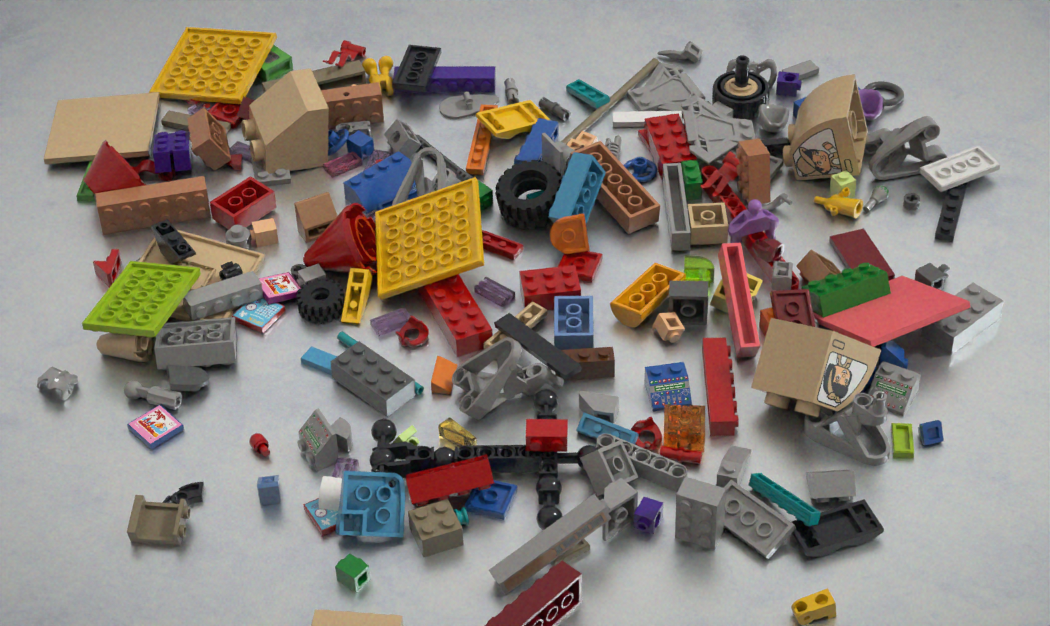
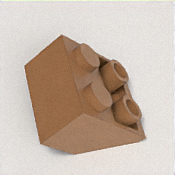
(314, 216)

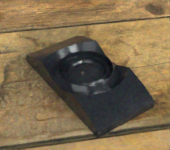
(838, 528)

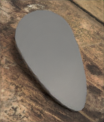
(465, 105)

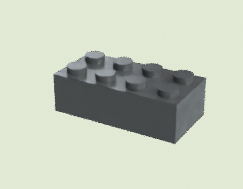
(373, 378)

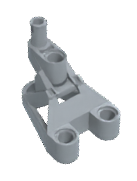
(892, 146)
(444, 177)
(486, 387)
(861, 411)

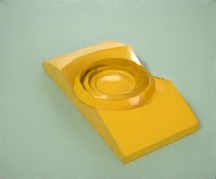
(511, 119)

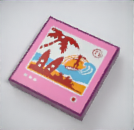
(279, 287)

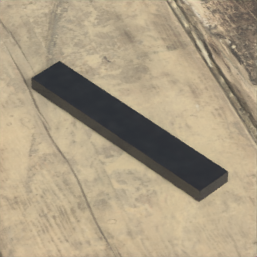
(538, 346)

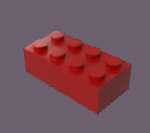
(667, 140)
(449, 479)

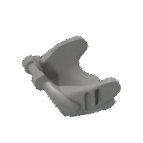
(58, 380)

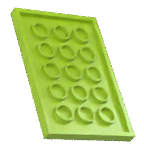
(141, 299)

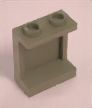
(158, 522)

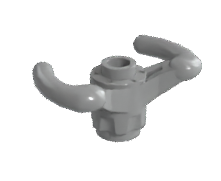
(769, 63)

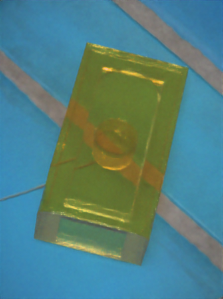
(455, 434)

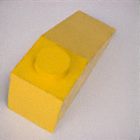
(356, 295)

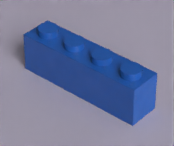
(533, 144)

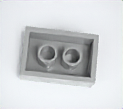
(700, 513)

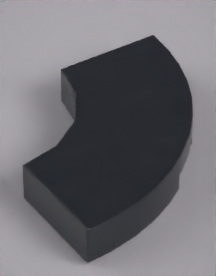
(191, 493)

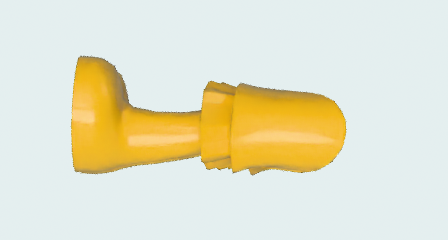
(385, 65)

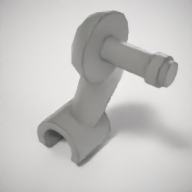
(777, 202)

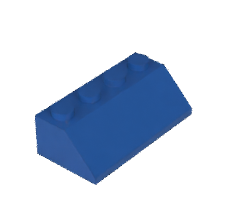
(378, 182)

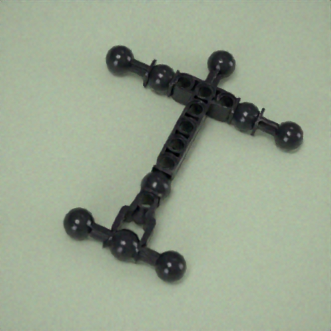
(501, 458)

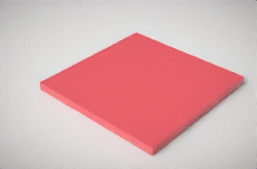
(895, 314)

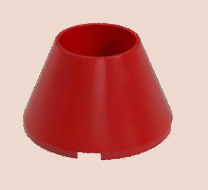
(110, 172)

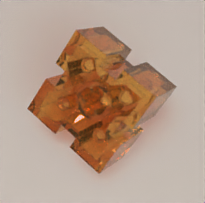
(684, 427)

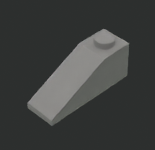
(733, 466)

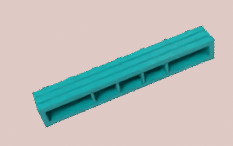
(784, 499)

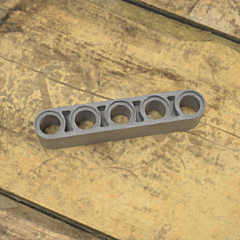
(649, 464)

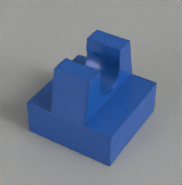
(931, 432)

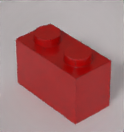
(546, 435)

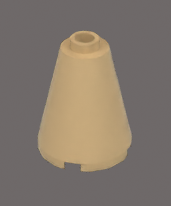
(126, 346)

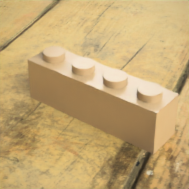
(349, 618)

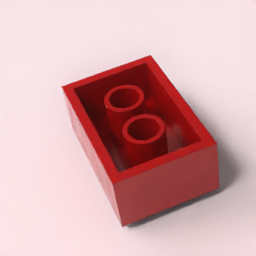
(243, 204)
(545, 283)

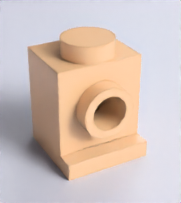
(668, 326)

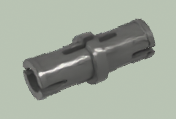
(554, 109)

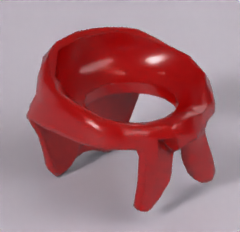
(413, 324)
(647, 425)

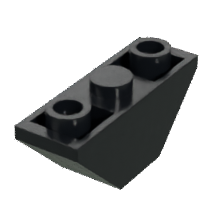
(171, 242)

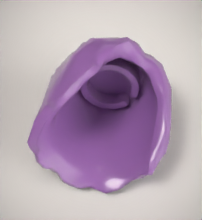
(871, 103)

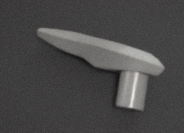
(673, 54)

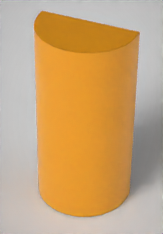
(644, 294)

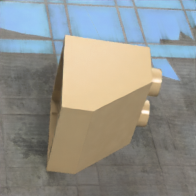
(289, 124)

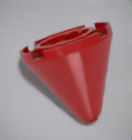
(346, 243)

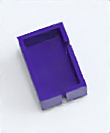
(172, 143)

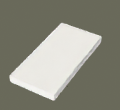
(959, 168)

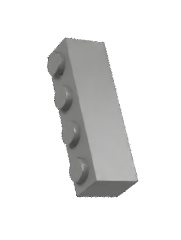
(222, 295)

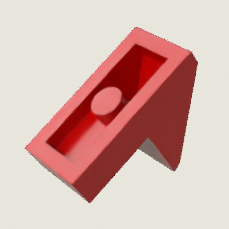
(108, 269)

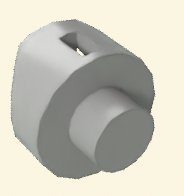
(238, 236)

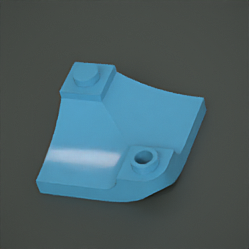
(370, 505)

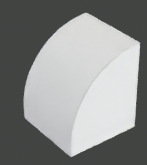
(330, 493)

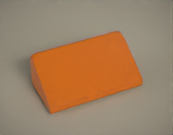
(442, 376)

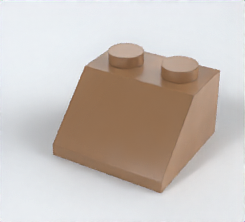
(816, 267)

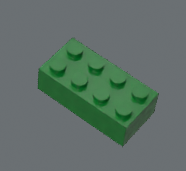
(847, 289)

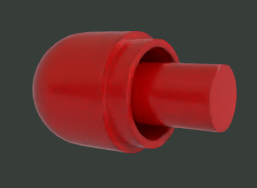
(259, 444)

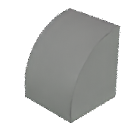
(343, 434)

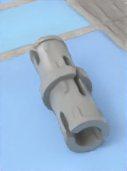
(511, 91)

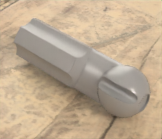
(154, 395)

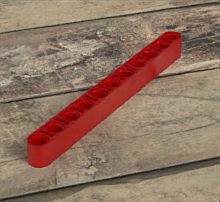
(733, 208)

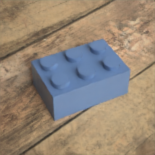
(573, 322)

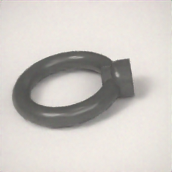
(888, 102)

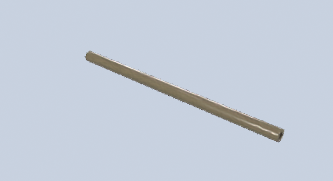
(589, 121)

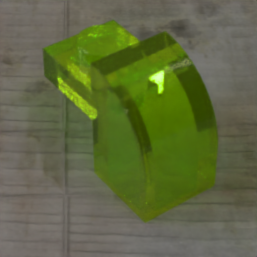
(698, 269)

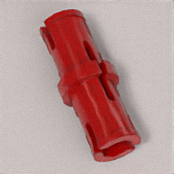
(681, 454)

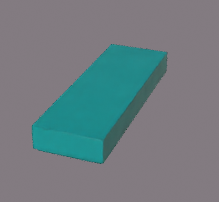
(587, 93)

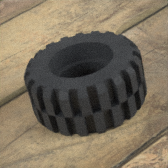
(523, 178)

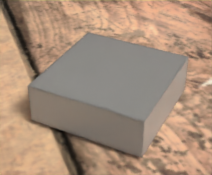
(692, 51)

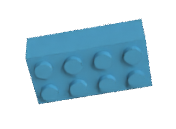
(578, 187)

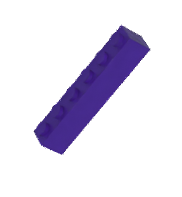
(460, 79)

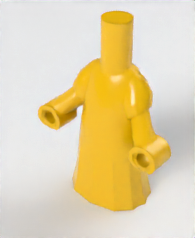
(841, 205)

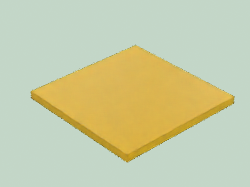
(213, 65)
(428, 238)

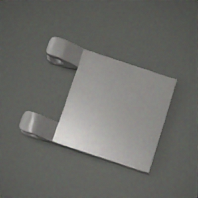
(552, 153)

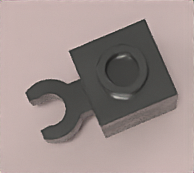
(932, 275)

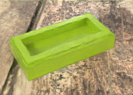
(902, 440)

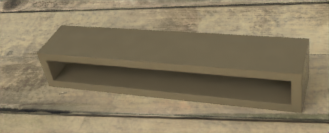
(334, 76)

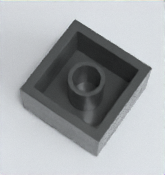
(689, 301)

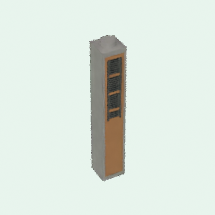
(550, 543)

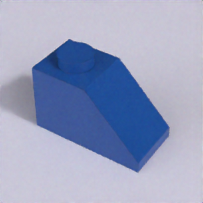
(893, 354)

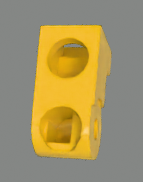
(814, 607)

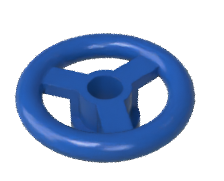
(336, 142)
(640, 167)

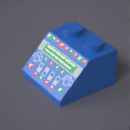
(667, 385)

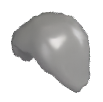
(773, 117)

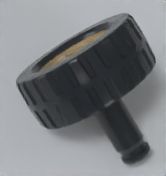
(741, 90)

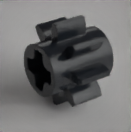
(230, 270)

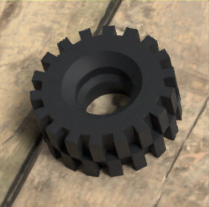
(320, 310)

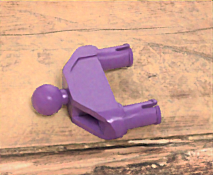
(753, 221)

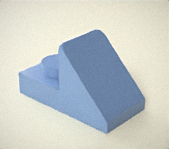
(269, 490)

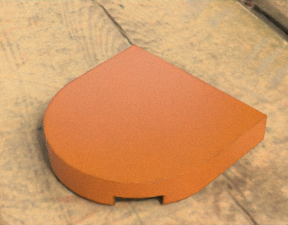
(570, 234)

